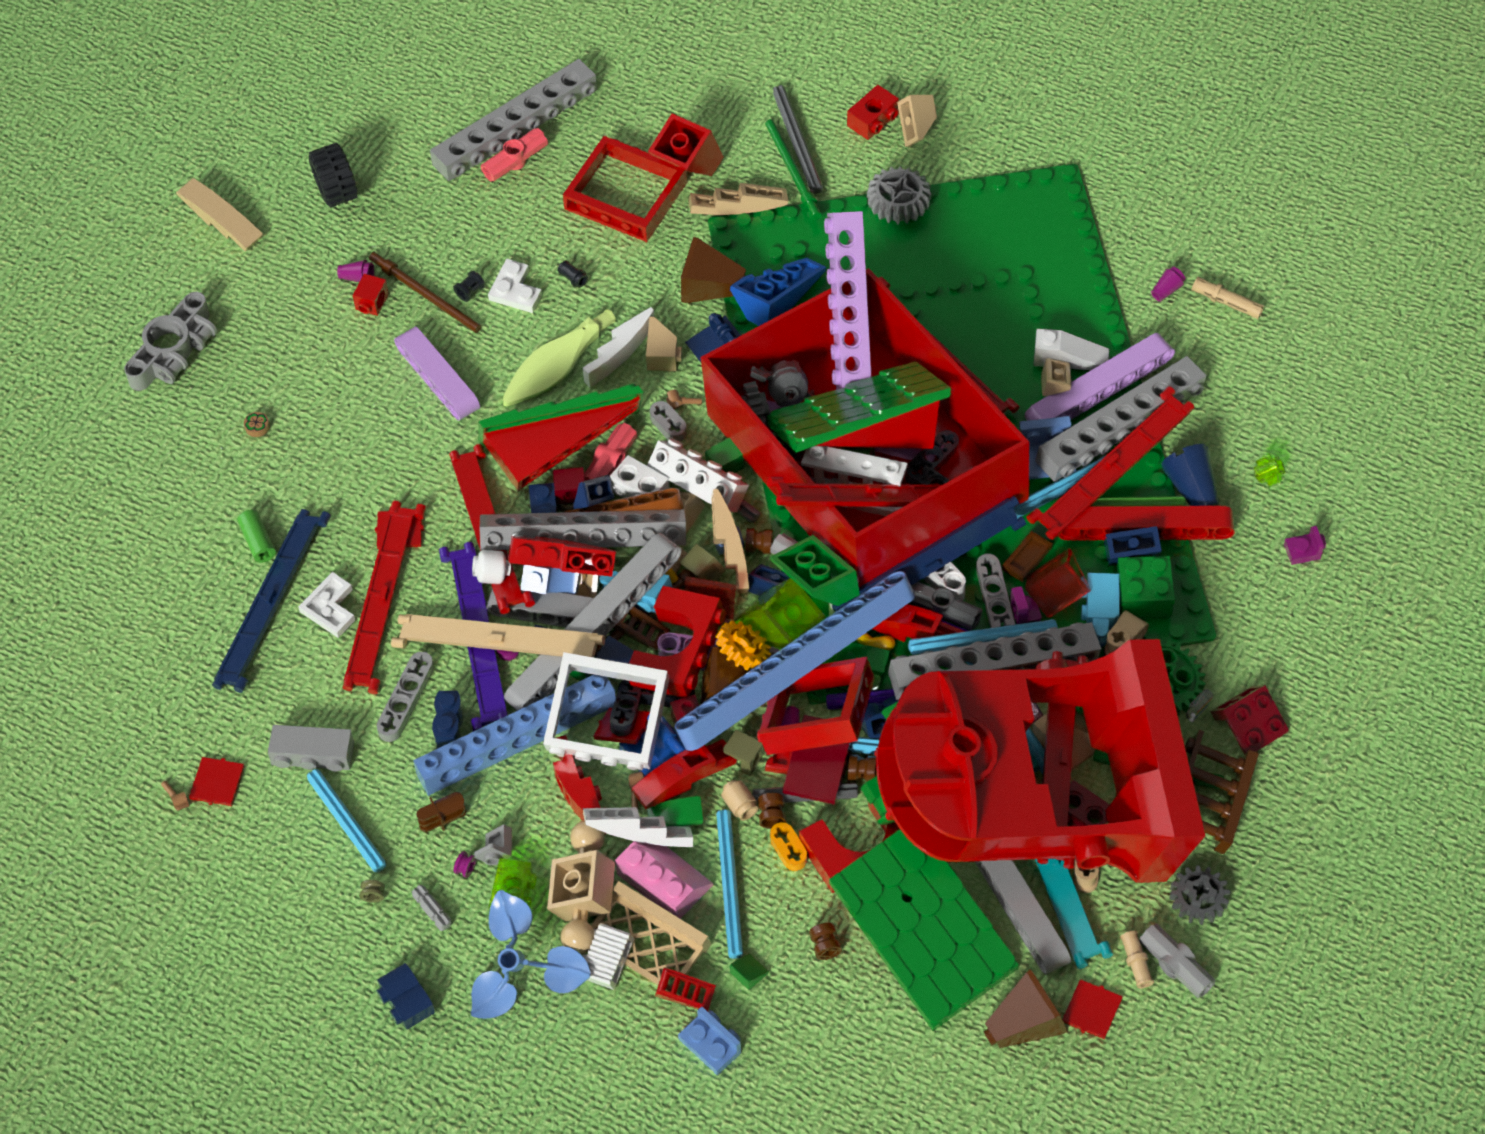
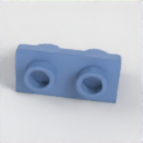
(711, 1041)

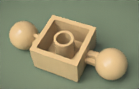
(581, 886)

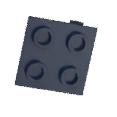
(717, 334)

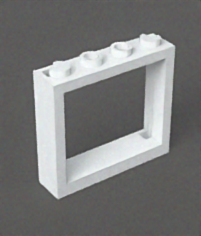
(616, 670)

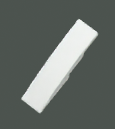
(624, 342)
(629, 825)

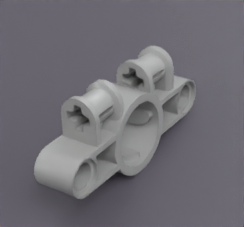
(152, 362)

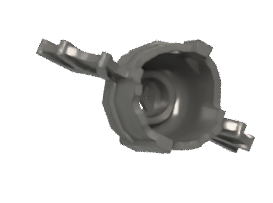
(784, 378)

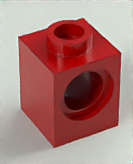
(370, 294)

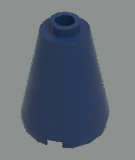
(1193, 475)

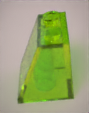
(782, 614)

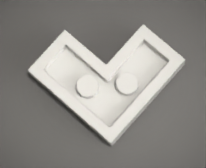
(511, 291)
(324, 608)

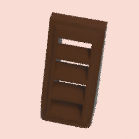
(636, 635)

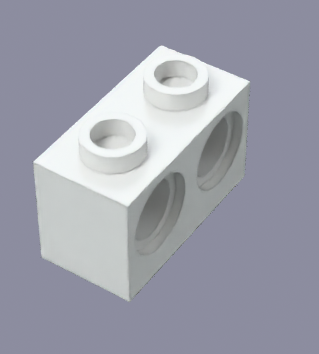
(642, 479)

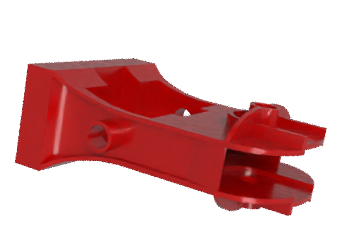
(965, 782)

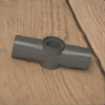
(953, 610)

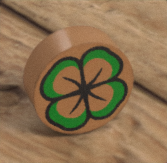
(256, 424)

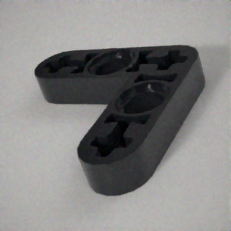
(929, 471)
(635, 697)

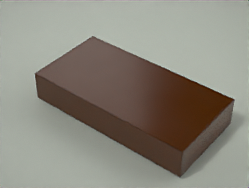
(1027, 556)

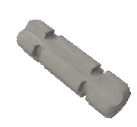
(431, 907)

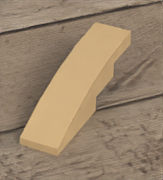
(746, 200)
(219, 213)
(726, 533)

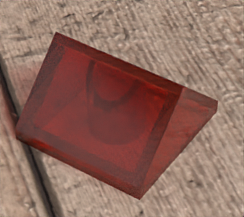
(1057, 583)
(728, 593)

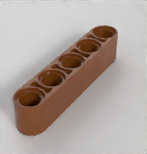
(659, 500)

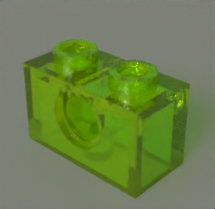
(512, 875)

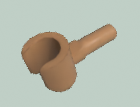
(676, 401)
(634, 778)
(179, 800)

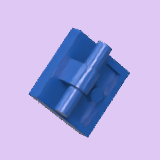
(667, 745)

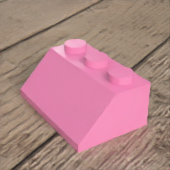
(662, 877)

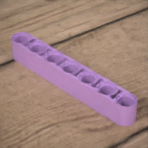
(1105, 380)

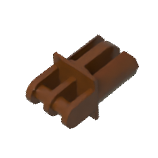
(441, 812)

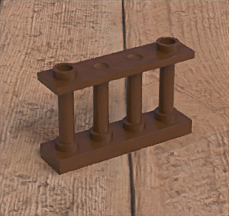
(1237, 788)

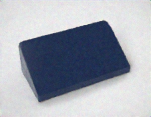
(593, 492)
(764, 578)

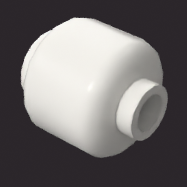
(491, 567)

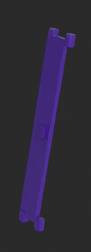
(482, 660)

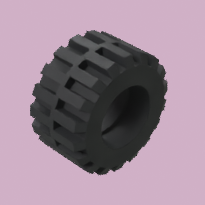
(333, 175)

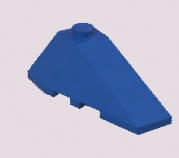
(775, 291)

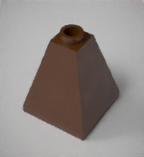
(708, 273)
(719, 674)
(1024, 1015)

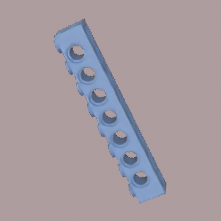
(511, 734)

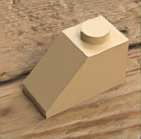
(916, 117)
(662, 348)

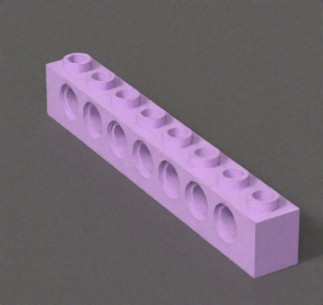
(857, 299)

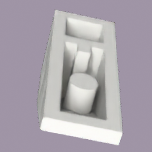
(1068, 348)

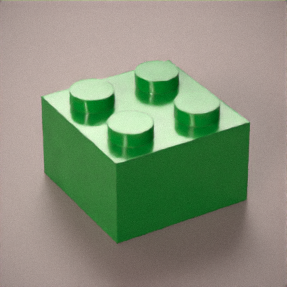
(1145, 586)

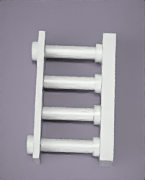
(854, 464)

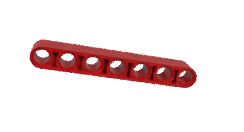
(1171, 522)

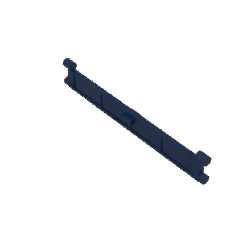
(954, 544)
(267, 600)

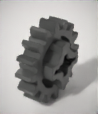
(756, 400)
(1189, 886)

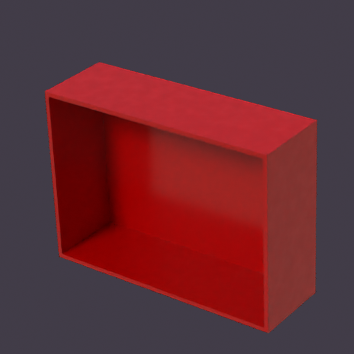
(983, 471)

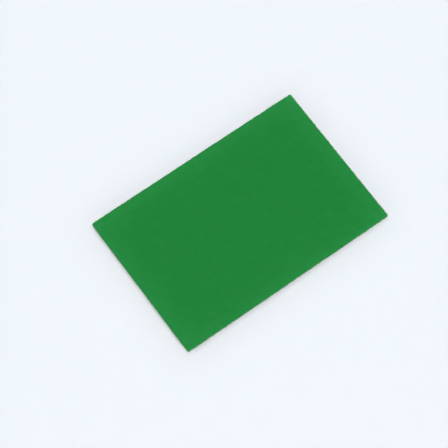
(982, 278)

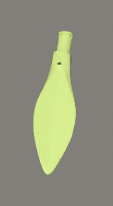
(554, 360)

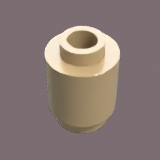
(739, 799)

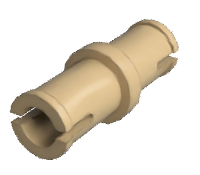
(1137, 959)

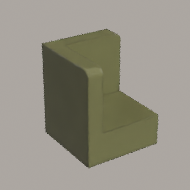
(702, 564)
(746, 750)

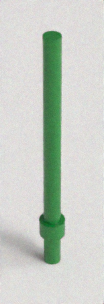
(807, 197)

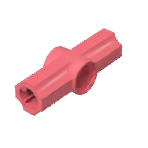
(514, 154)
(612, 453)

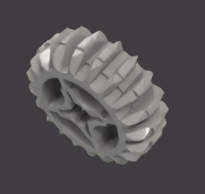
(899, 195)

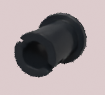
(577, 277)

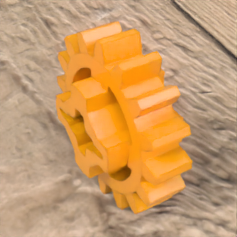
(742, 644)

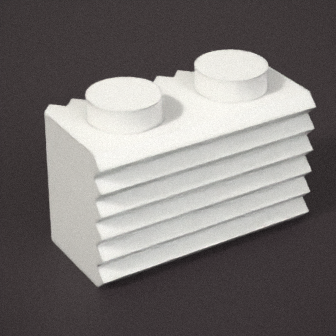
(608, 955)

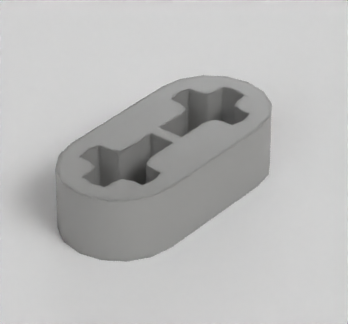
(671, 418)

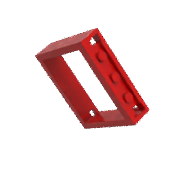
(613, 216)
(823, 732)

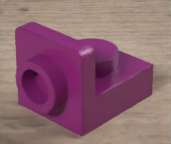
(1305, 547)
(1023, 608)

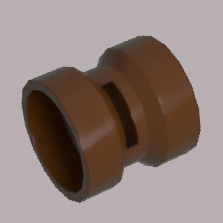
(760, 541)
(861, 767)
(771, 809)
(825, 941)

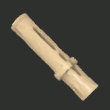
(1229, 298)

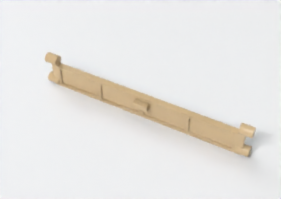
(495, 636)

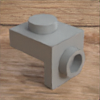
(497, 845)

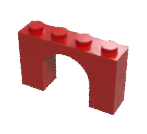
(703, 617)
(827, 853)

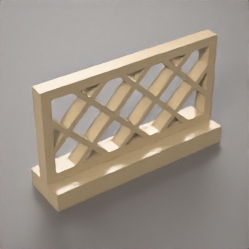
(664, 922)

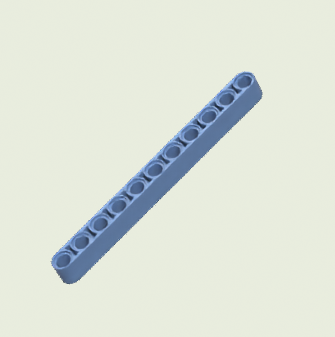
(794, 661)

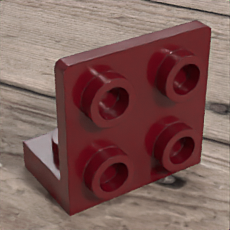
(1252, 718)

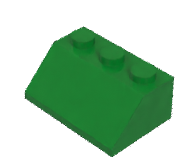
(818, 571)

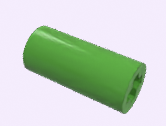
(256, 536)

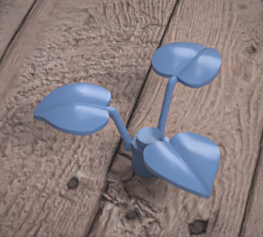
(491, 992)

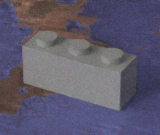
(311, 747)

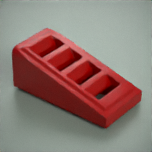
(672, 996)

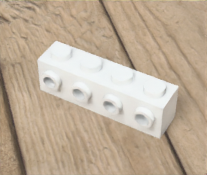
(695, 474)

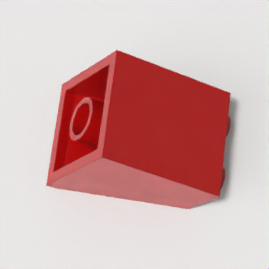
(687, 146)

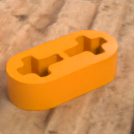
(793, 843)

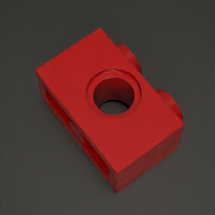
(872, 112)

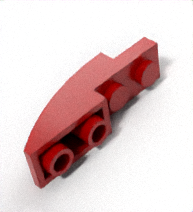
(562, 554)
(915, 623)
(680, 772)
(575, 788)

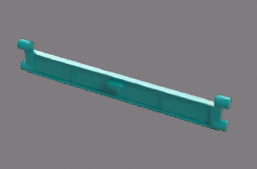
(1070, 909)

